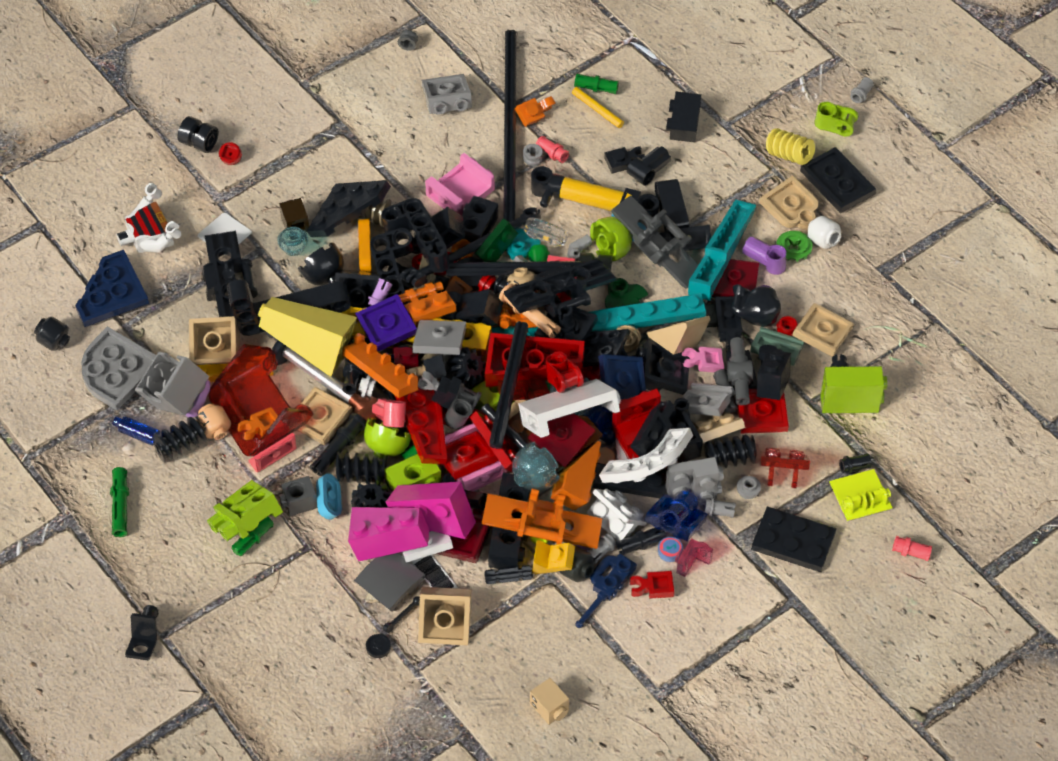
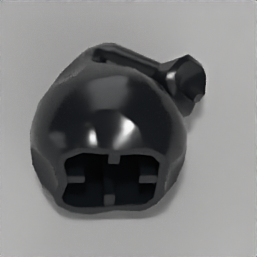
(757, 305)

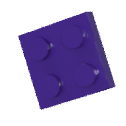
(386, 322)

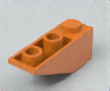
(577, 479)

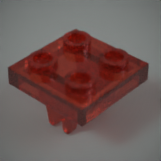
(794, 460)

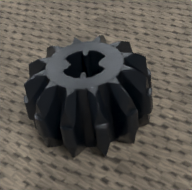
(467, 367)
(370, 495)

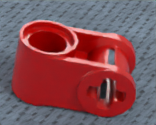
(562, 372)

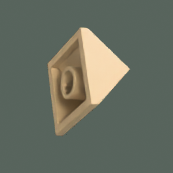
(680, 335)

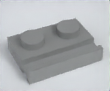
(708, 399)

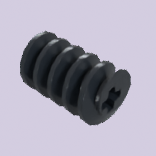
(178, 437)
(732, 451)
(360, 468)

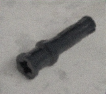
(345, 436)

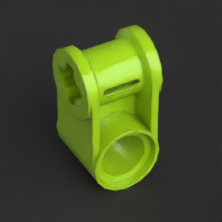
(833, 118)

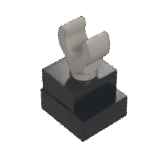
(444, 391)

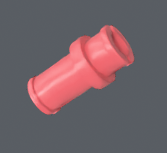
(555, 151)
(912, 548)

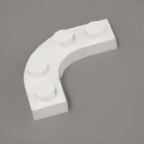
(639, 468)

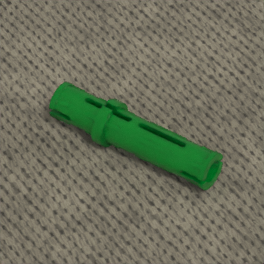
(119, 494)

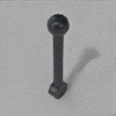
(388, 627)

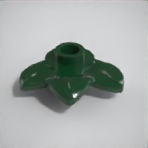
(629, 294)

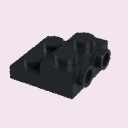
(663, 368)

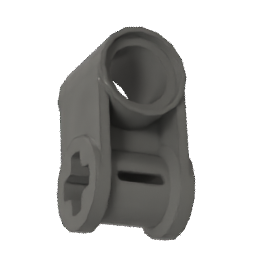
(461, 407)

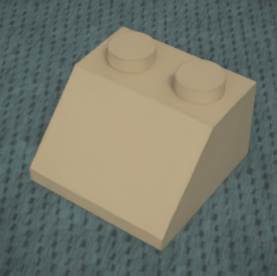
(213, 340)
(444, 615)

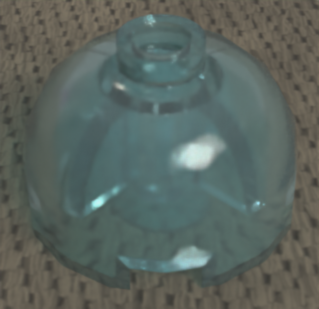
(534, 468)

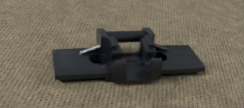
(220, 273)
(560, 280)

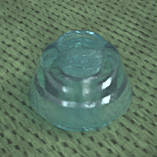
(292, 240)

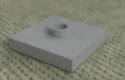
(439, 337)

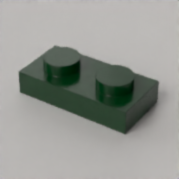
(497, 242)

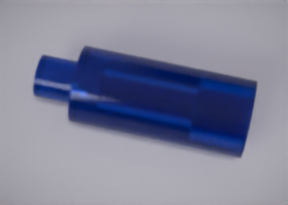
(135, 429)

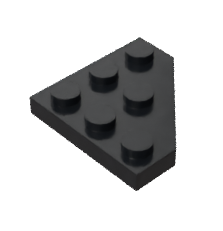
(346, 204)

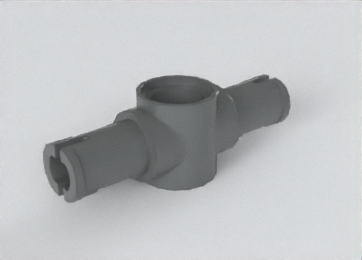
(740, 371)

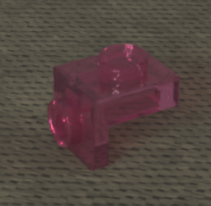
(693, 551)

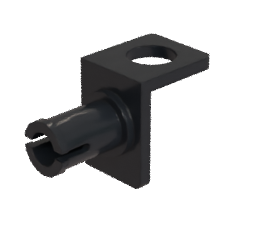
(143, 633)

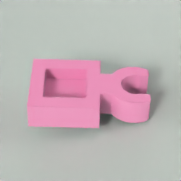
(706, 358)

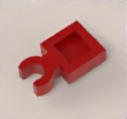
(657, 584)

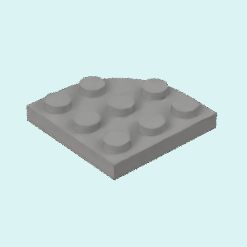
(114, 367)

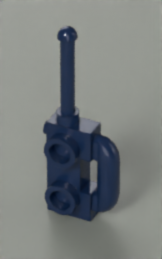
(609, 585)

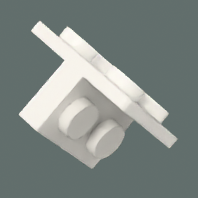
(617, 515)

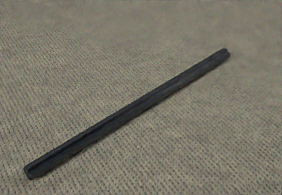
(510, 126)

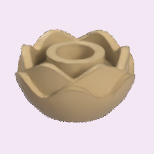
(633, 338)

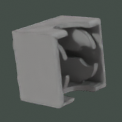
(172, 383)

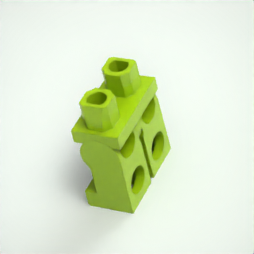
(243, 511)

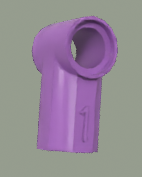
(771, 256)

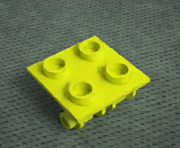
(861, 494)

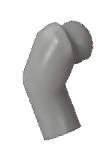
(578, 246)

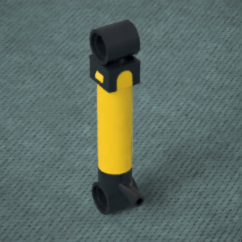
(547, 184)

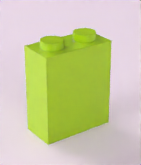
(852, 389)

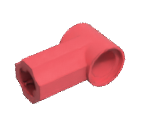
(390, 412)

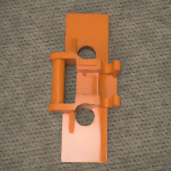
(541, 518)

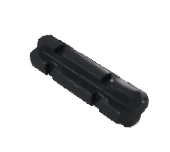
(508, 574)

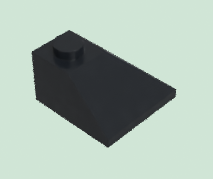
(359, 285)

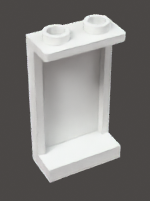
(554, 405)

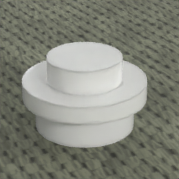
(367, 386)

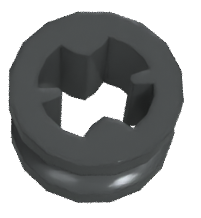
(406, 35)

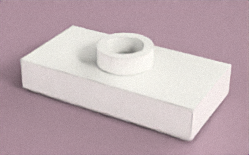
(437, 543)

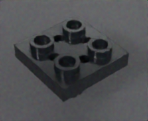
(571, 321)

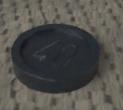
(378, 646)

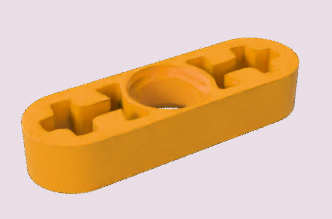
(364, 245)

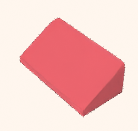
(273, 453)

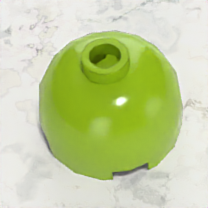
(611, 237)
(386, 439)

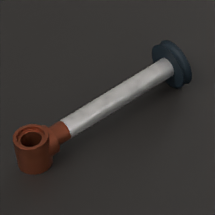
(362, 405)

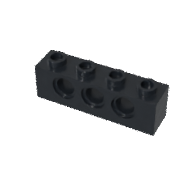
(501, 553)

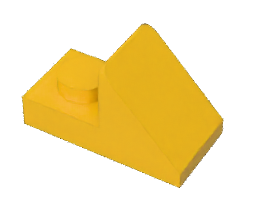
(553, 557)

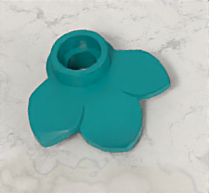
(521, 244)

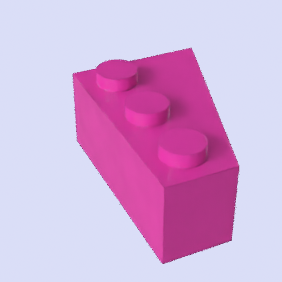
(442, 505)
(386, 531)

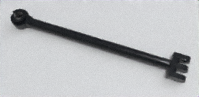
(419, 277)

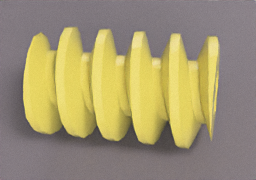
(790, 146)

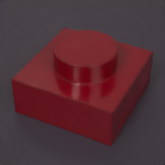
(405, 356)

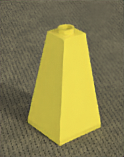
(309, 331)

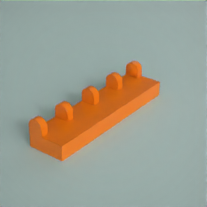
(380, 367)

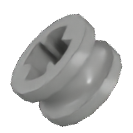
(532, 160)

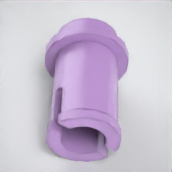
(379, 294)

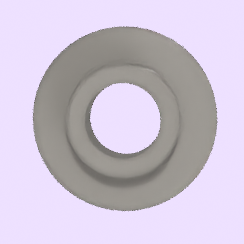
(748, 492)

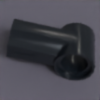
(645, 169)

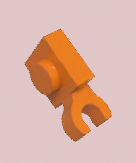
(532, 112)

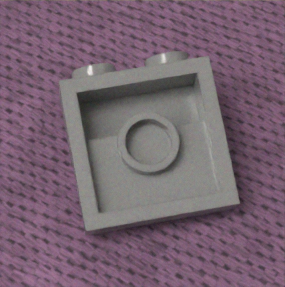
(447, 94)
(697, 476)

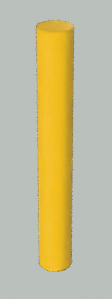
(597, 107)

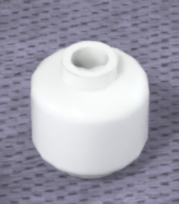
(824, 232)

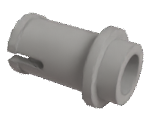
(860, 93)
(719, 508)
(605, 544)

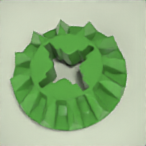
(795, 238)

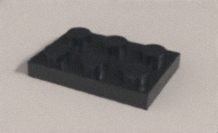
(838, 180)
(793, 539)

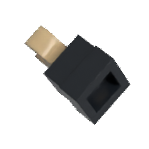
(432, 365)

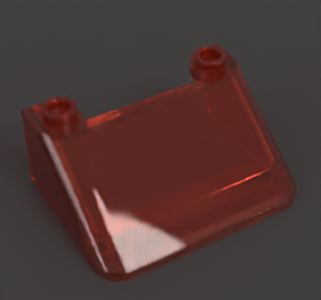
(248, 389)

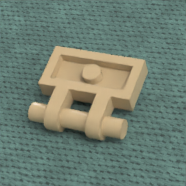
(718, 426)

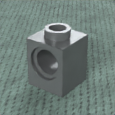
(299, 487)

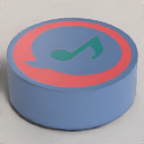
(669, 548)

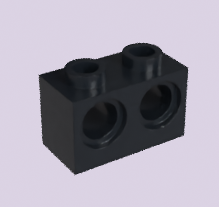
(479, 218)

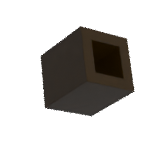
(294, 214)

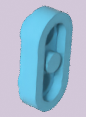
(328, 496)

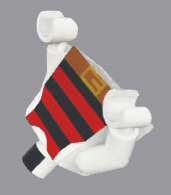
(148, 226)

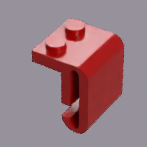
(631, 418)

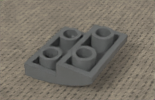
(390, 579)

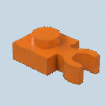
(258, 423)

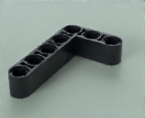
(328, 296)

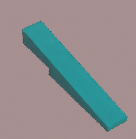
(720, 249)

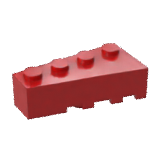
(533, 358)

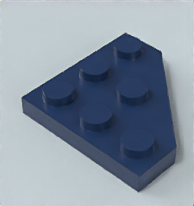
(111, 290)

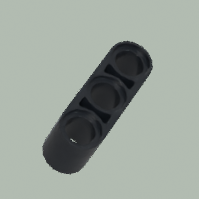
(672, 202)

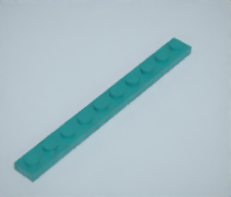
(639, 314)

